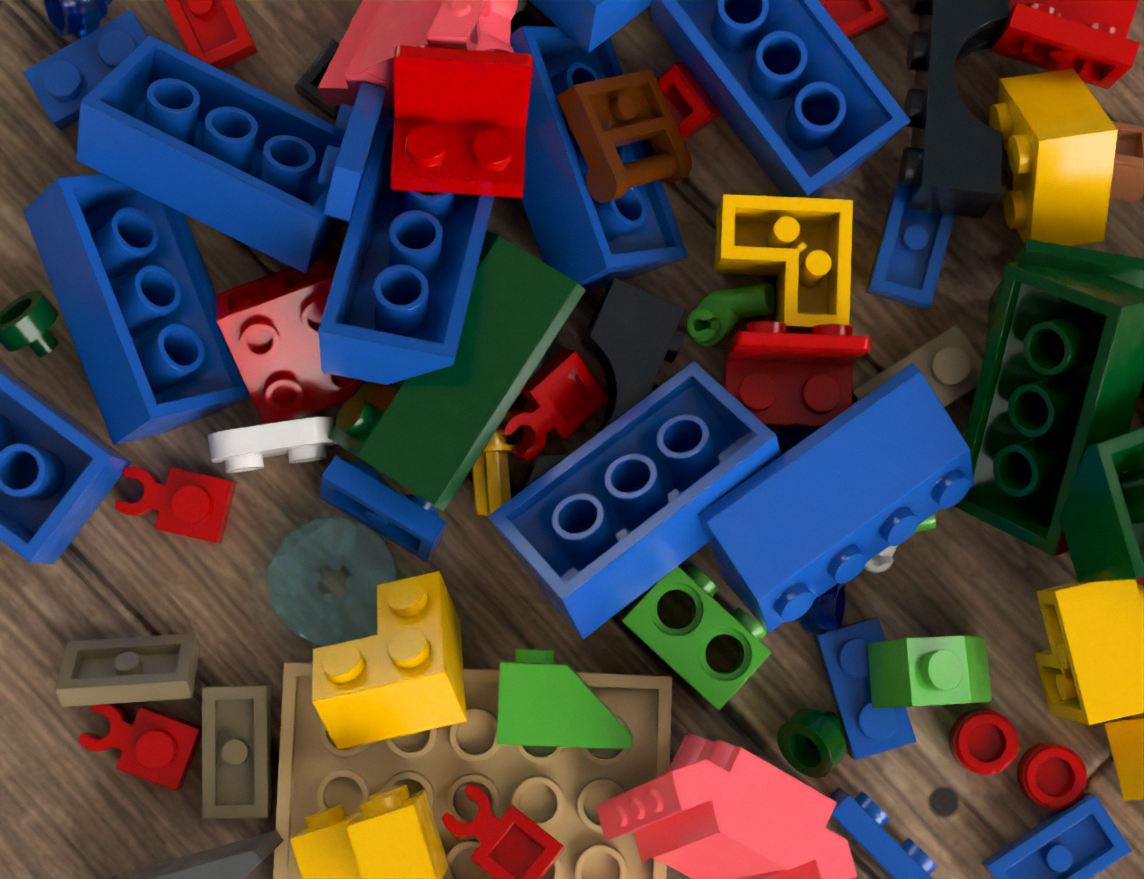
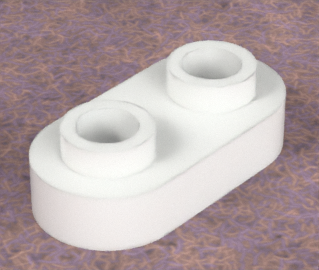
(247, 446)

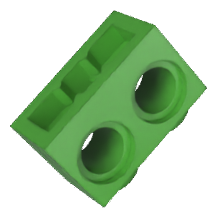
(686, 646)

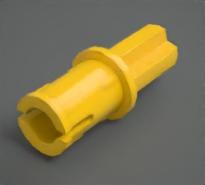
(492, 476)

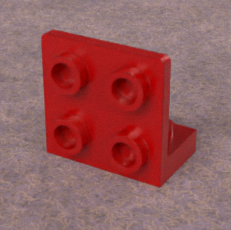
(1071, 35)
(460, 120)
(276, 341)
(793, 375)

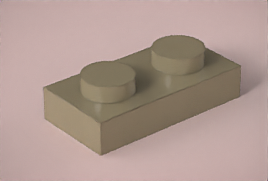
(946, 363)
(128, 670)
(236, 752)

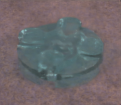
(296, 578)

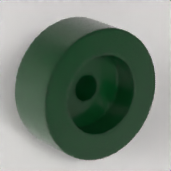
(27, 323)
(812, 742)

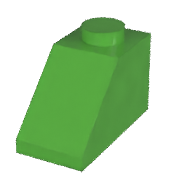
(929, 671)
(553, 706)

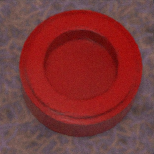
(983, 741)
(1051, 775)

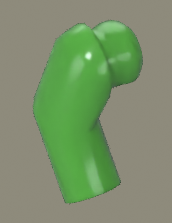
(726, 309)

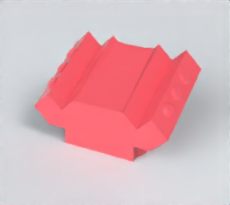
(381, 25)
(729, 818)

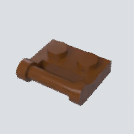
(617, 114)

